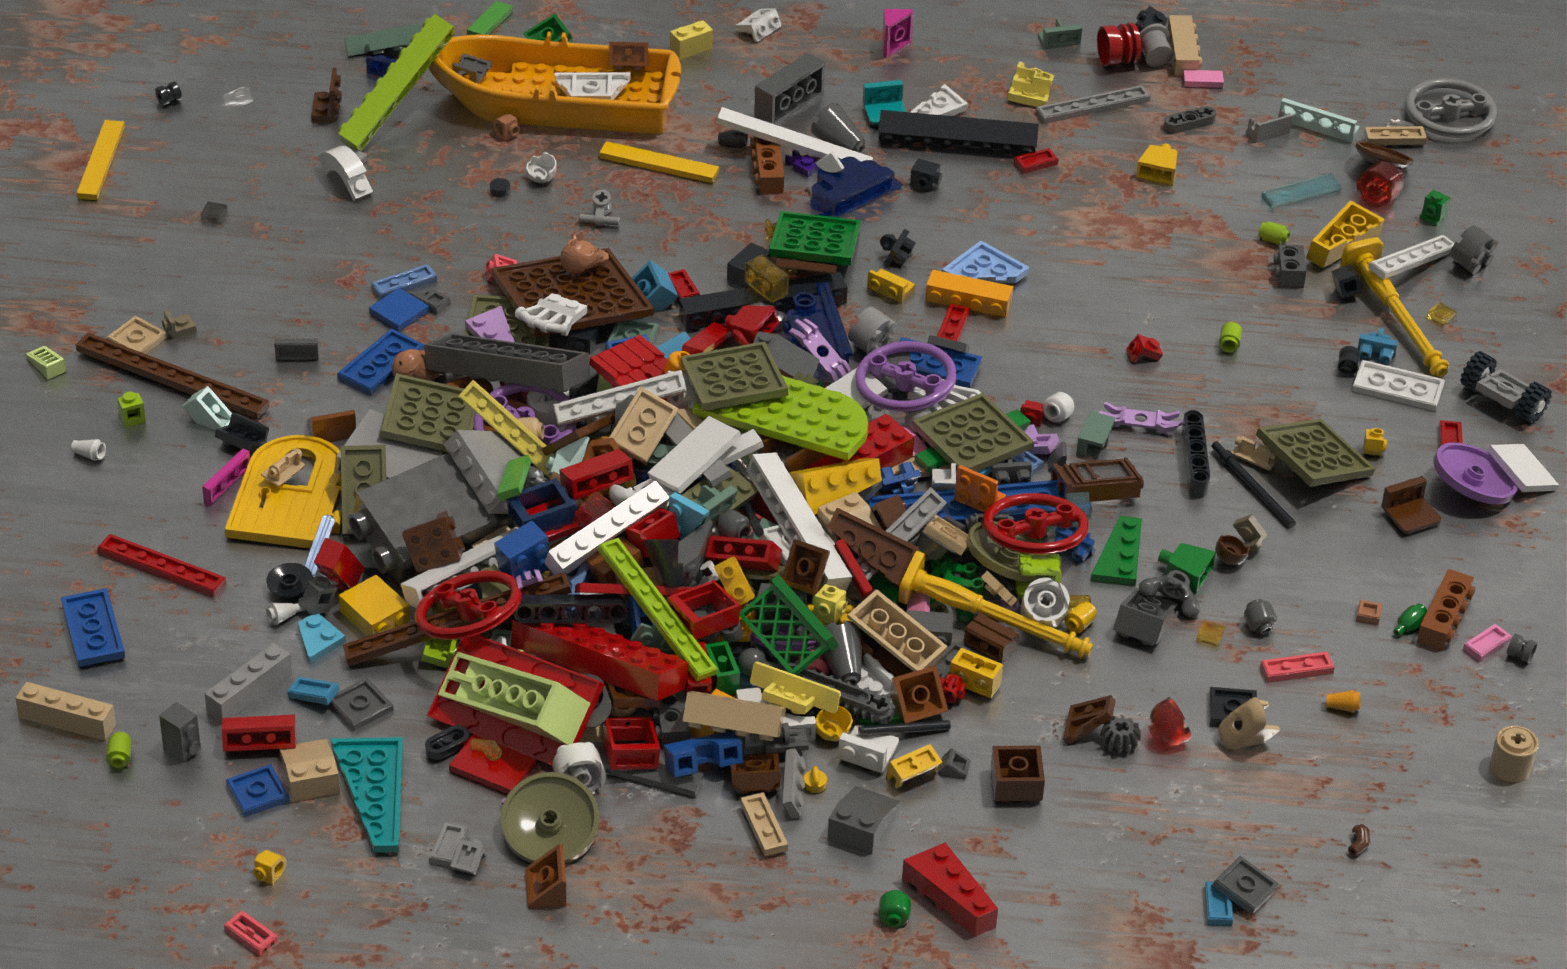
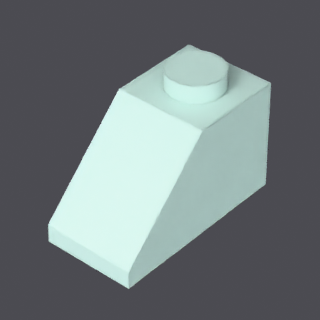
(207, 409)
(567, 455)

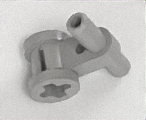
(601, 207)

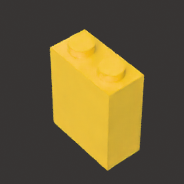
(374, 606)

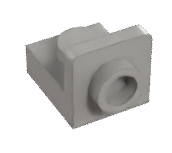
(468, 856)

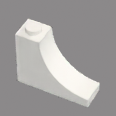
(793, 721)

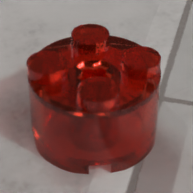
(1380, 184)

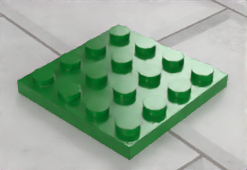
(815, 238)

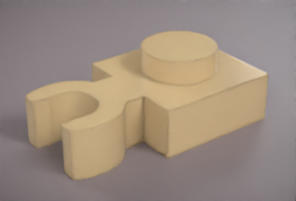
(995, 587)

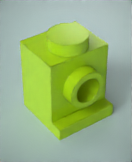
(128, 405)

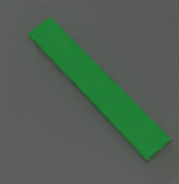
(931, 459)

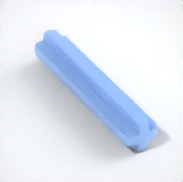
(323, 531)

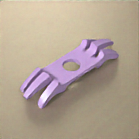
(832, 361)
(1155, 420)
(529, 579)

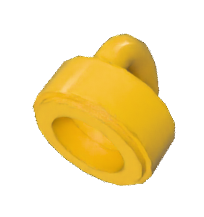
(815, 780)

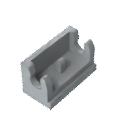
(1270, 128)

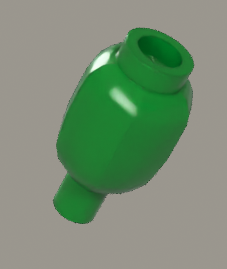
(1410, 619)

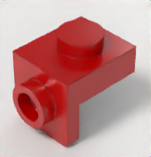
(1144, 346)

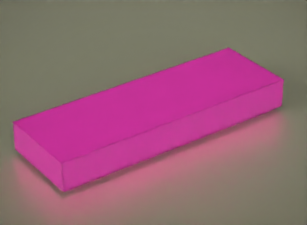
(225, 477)

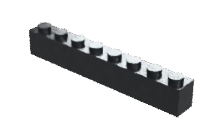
(958, 131)
(714, 307)

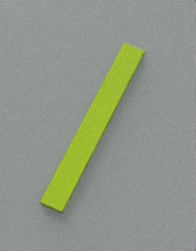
(657, 609)

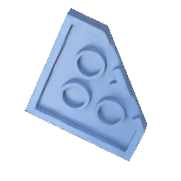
(987, 264)

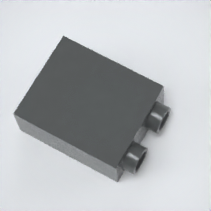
(413, 499)

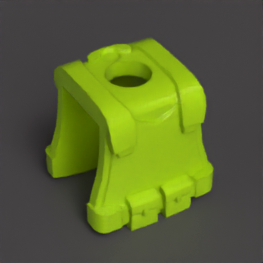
(1037, 565)

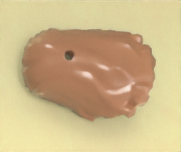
(581, 256)
(413, 364)

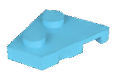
(687, 514)
(319, 636)

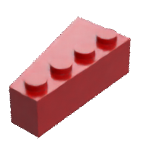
(952, 888)

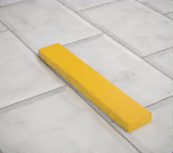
(100, 160)
(659, 162)

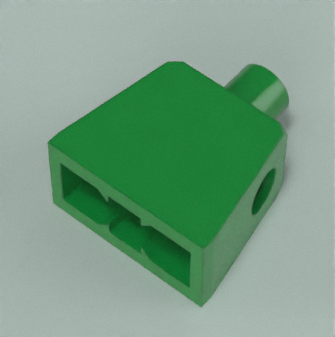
(1192, 561)

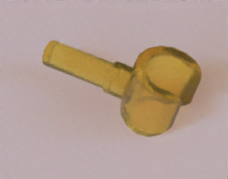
(770, 228)

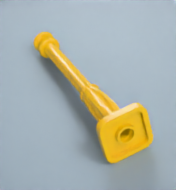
(1360, 255)
(960, 597)

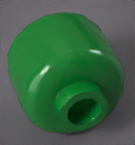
(894, 908)

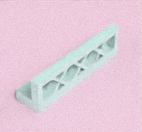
(1320, 120)

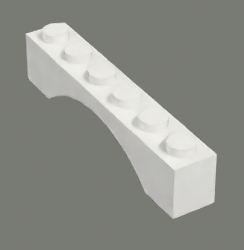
(580, 546)

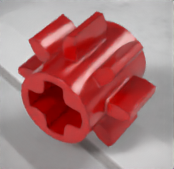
(953, 688)

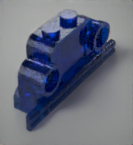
(851, 187)
(824, 314)

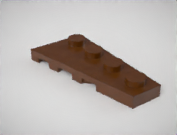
(878, 548)

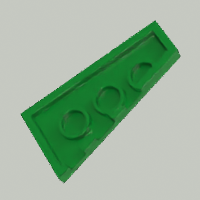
(1120, 555)

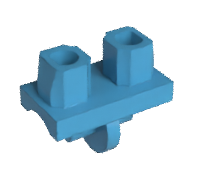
(1379, 344)

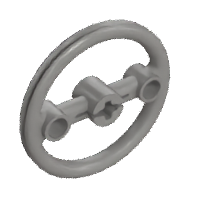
(1451, 107)

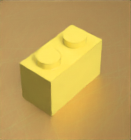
(691, 39)

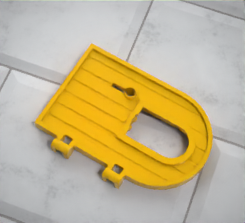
(290, 511)

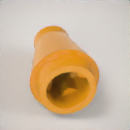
(1345, 701)

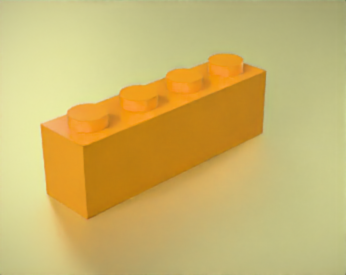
(969, 292)

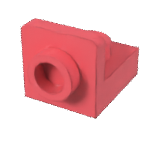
(496, 261)

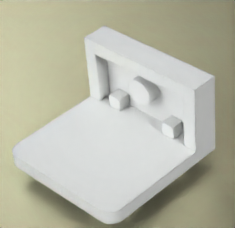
(867, 751)

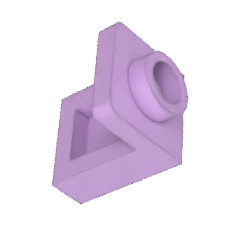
(1043, 443)

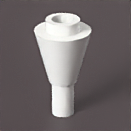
(279, 612)

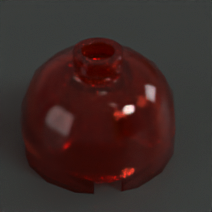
(1168, 723)

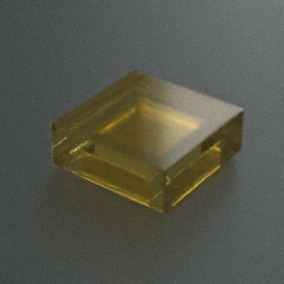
(1441, 314)
(1210, 633)

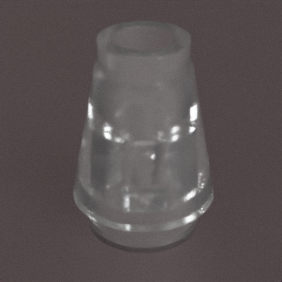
(239, 96)

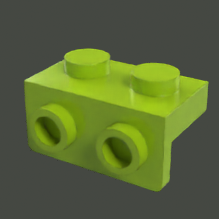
(439, 651)

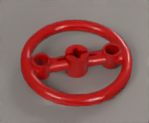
(1035, 523)
(468, 605)

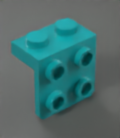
(882, 96)

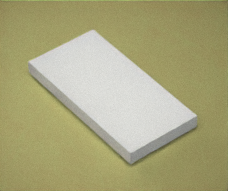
(1398, 385)
(694, 454)

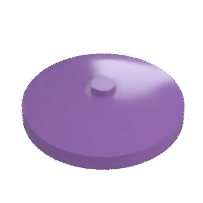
(1474, 473)

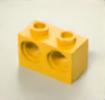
(977, 672)

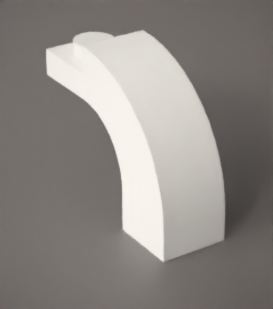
(350, 169)

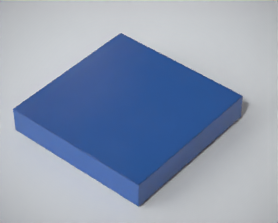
(399, 309)
(257, 790)

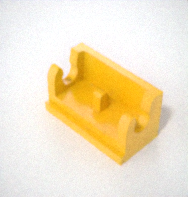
(913, 764)

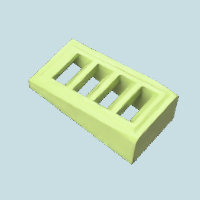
(47, 362)

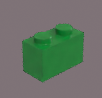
(728, 675)

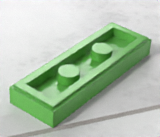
(490, 19)
(514, 477)

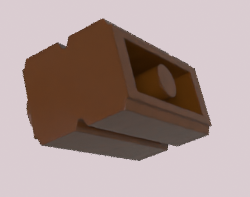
(991, 638)

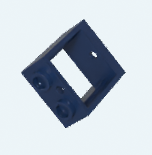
(538, 494)

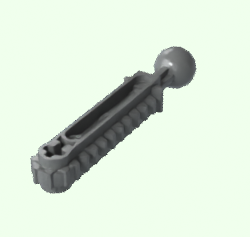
(854, 699)

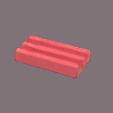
(247, 935)

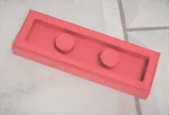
(1297, 666)

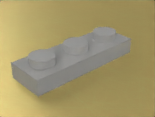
(793, 783)

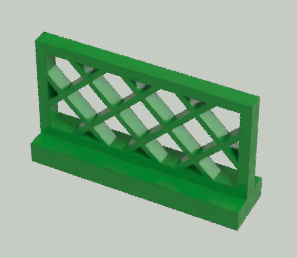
(799, 611)

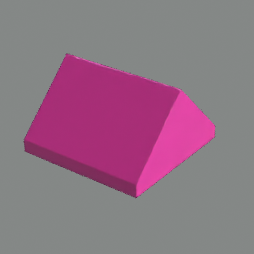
(896, 30)

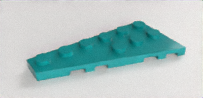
(374, 781)

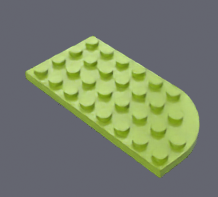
(806, 418)

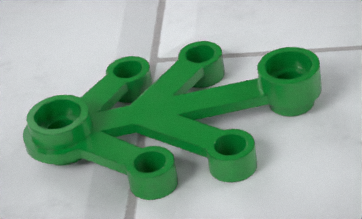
(944, 567)

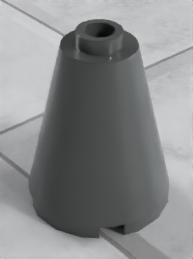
(837, 128)
(845, 659)

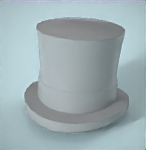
(1155, 45)

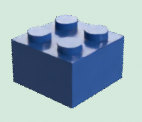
(522, 551)

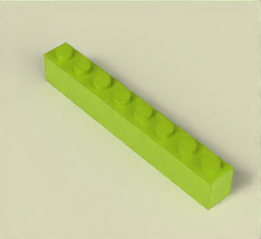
(396, 83)

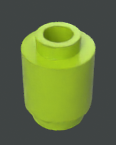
(1274, 233)
(1230, 336)
(119, 750)

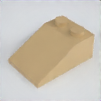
(850, 503)
(310, 770)

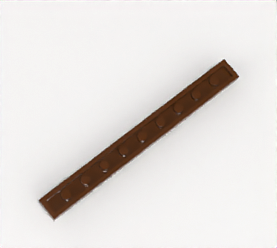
(170, 374)
(410, 634)

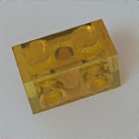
(766, 278)

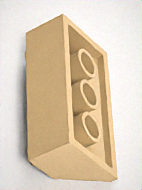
(898, 632)
(733, 714)

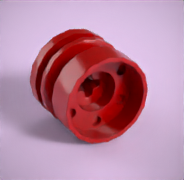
(1118, 44)

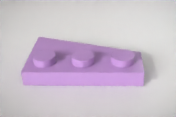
(490, 325)

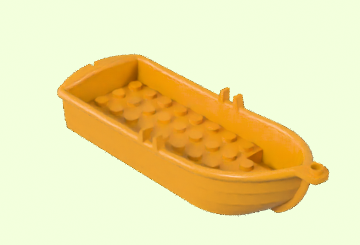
(525, 83)

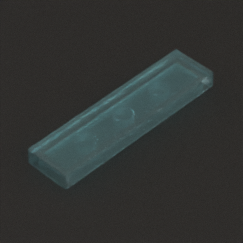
(1301, 191)

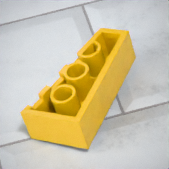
(1348, 226)
(836, 480)

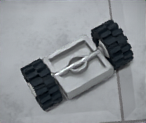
(1504, 388)

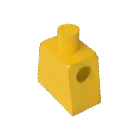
(1158, 164)

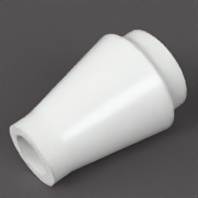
(91, 449)

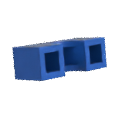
(718, 748)

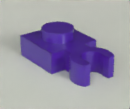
(803, 164)

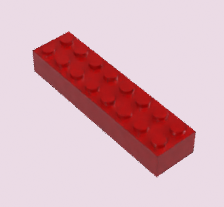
(885, 441)
(604, 655)

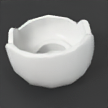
(541, 168)
(620, 494)

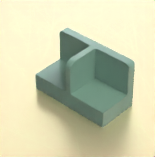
(1061, 35)
(1095, 432)
(715, 501)

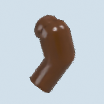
(1363, 840)

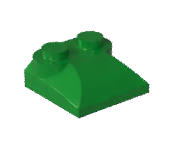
(550, 24)

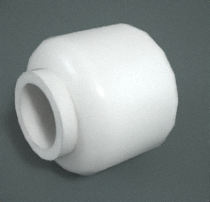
(1058, 407)

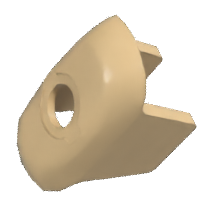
(1253, 729)

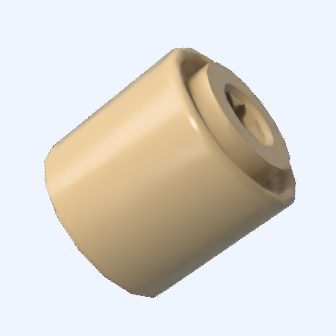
(1514, 753)

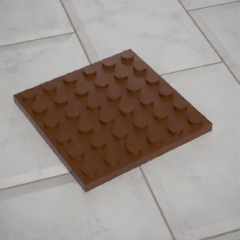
(604, 289)

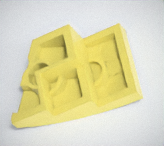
(1030, 86)

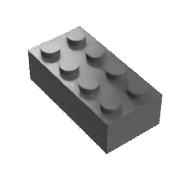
(789, 89)

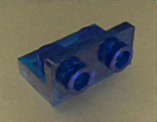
(378, 65)

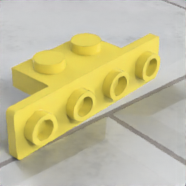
(792, 690)

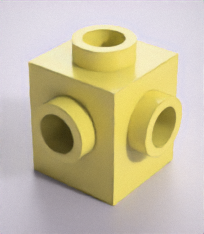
(829, 604)

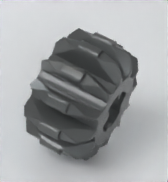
(1120, 734)

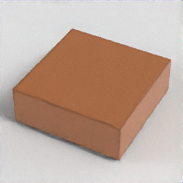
(1369, 612)

